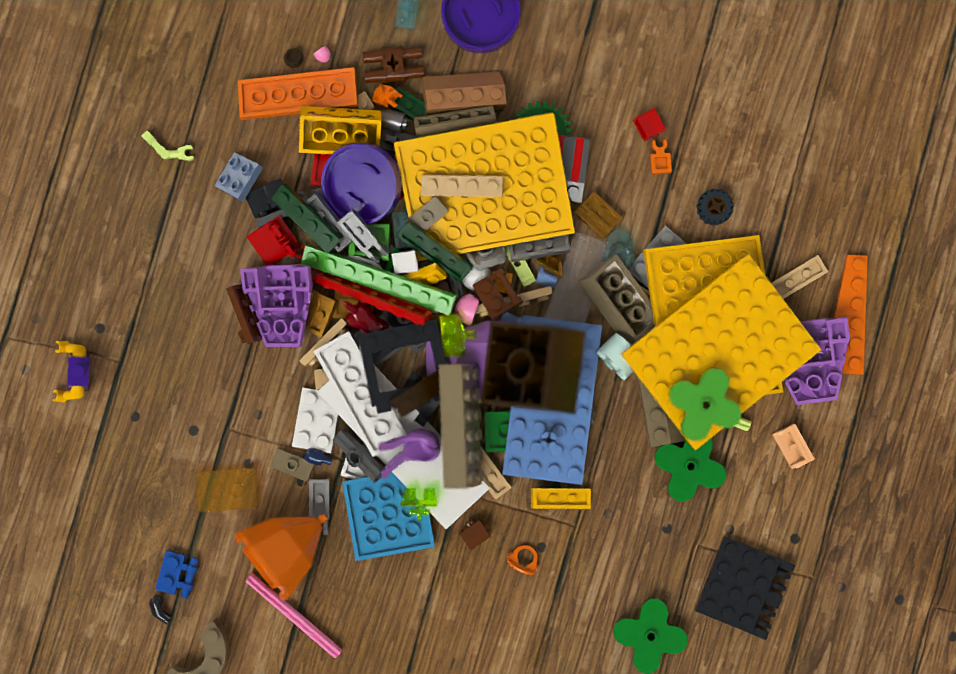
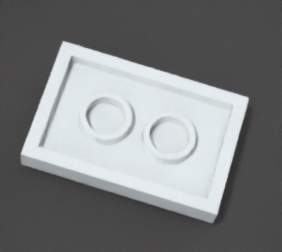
(315, 422)

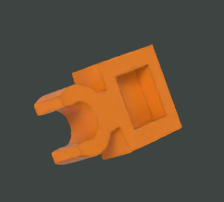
(385, 95)
(660, 161)

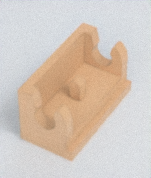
(793, 446)

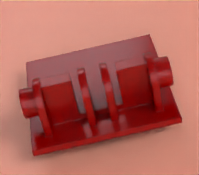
(274, 241)

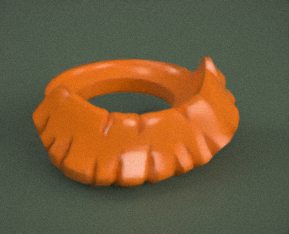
(530, 569)

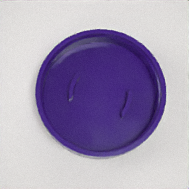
(480, 24)
(361, 180)

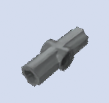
(358, 455)

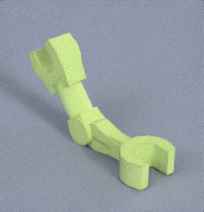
(167, 154)

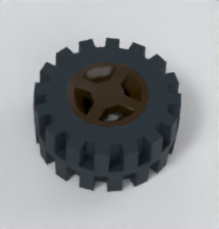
(721, 203)

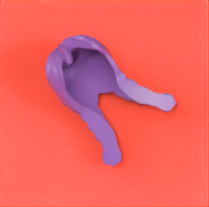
(419, 446)

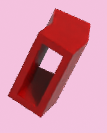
(649, 125)

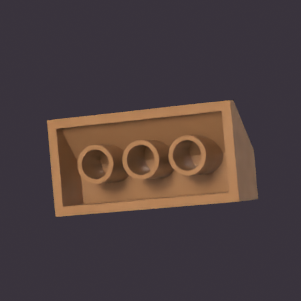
(463, 92)

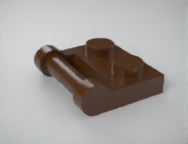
(491, 297)

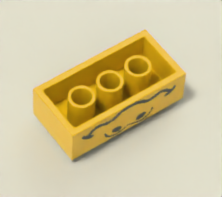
(329, 129)

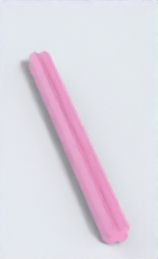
(293, 615)

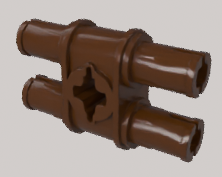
(385, 56)

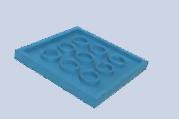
(380, 523)

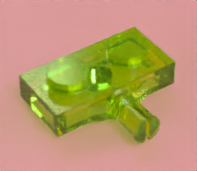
(454, 335)

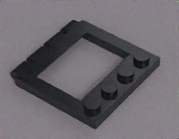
(391, 339)

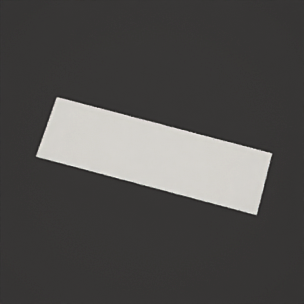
(416, 474)

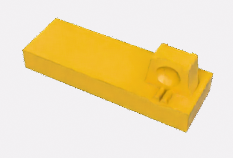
(560, 498)

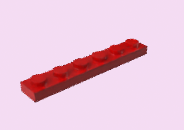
(380, 300)

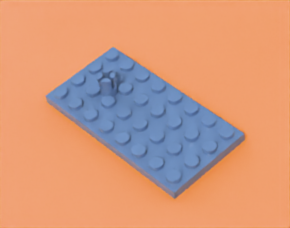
(554, 443)

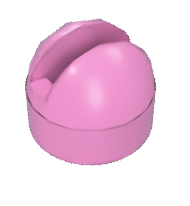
(322, 54)

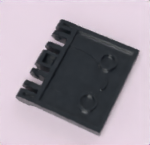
(741, 585)

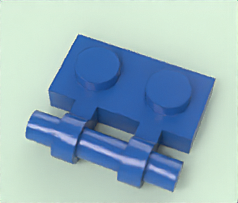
(171, 573)

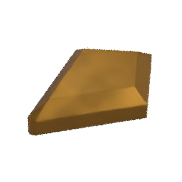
(552, 264)

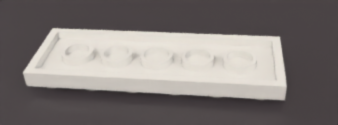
(345, 370)

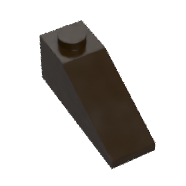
(416, 395)

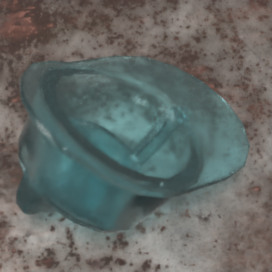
(620, 243)

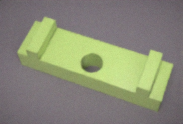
(523, 271)

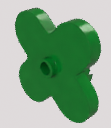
(685, 481)
(653, 620)

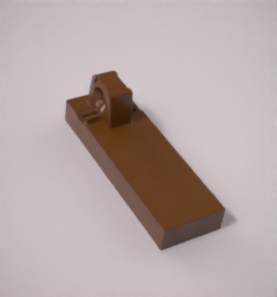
(246, 318)

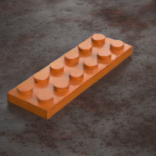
(287, 93)

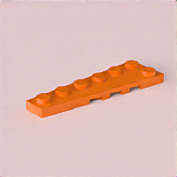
(852, 305)

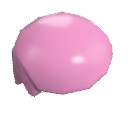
(467, 307)

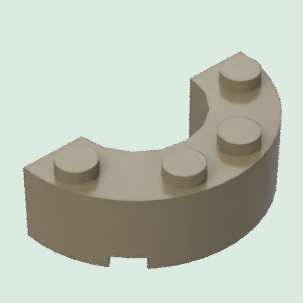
(216, 651)

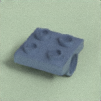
(238, 176)

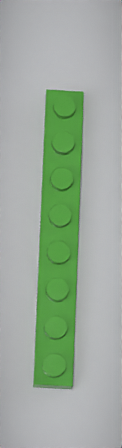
(379, 279)

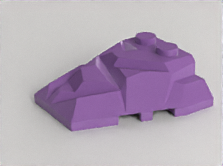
(280, 301)
(822, 374)

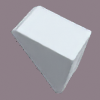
(405, 261)

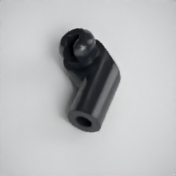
(156, 609)

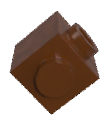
(475, 533)

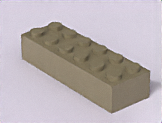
(460, 425)

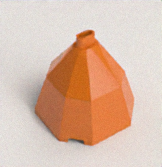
(282, 549)

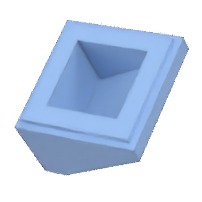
(546, 278)

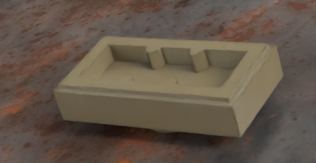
(429, 213)
(292, 465)

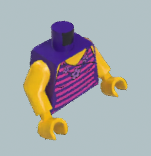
(77, 371)

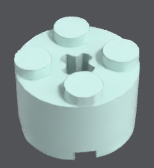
(611, 356)

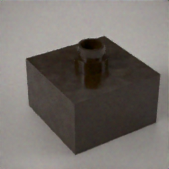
(533, 367)

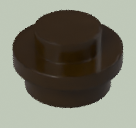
(293, 58)

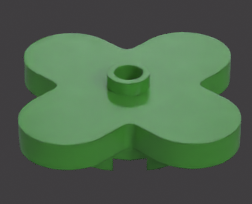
(691, 397)

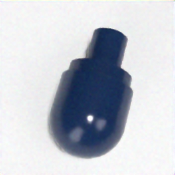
(317, 457)

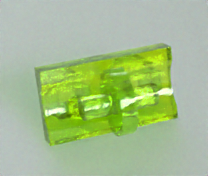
(409, 500)

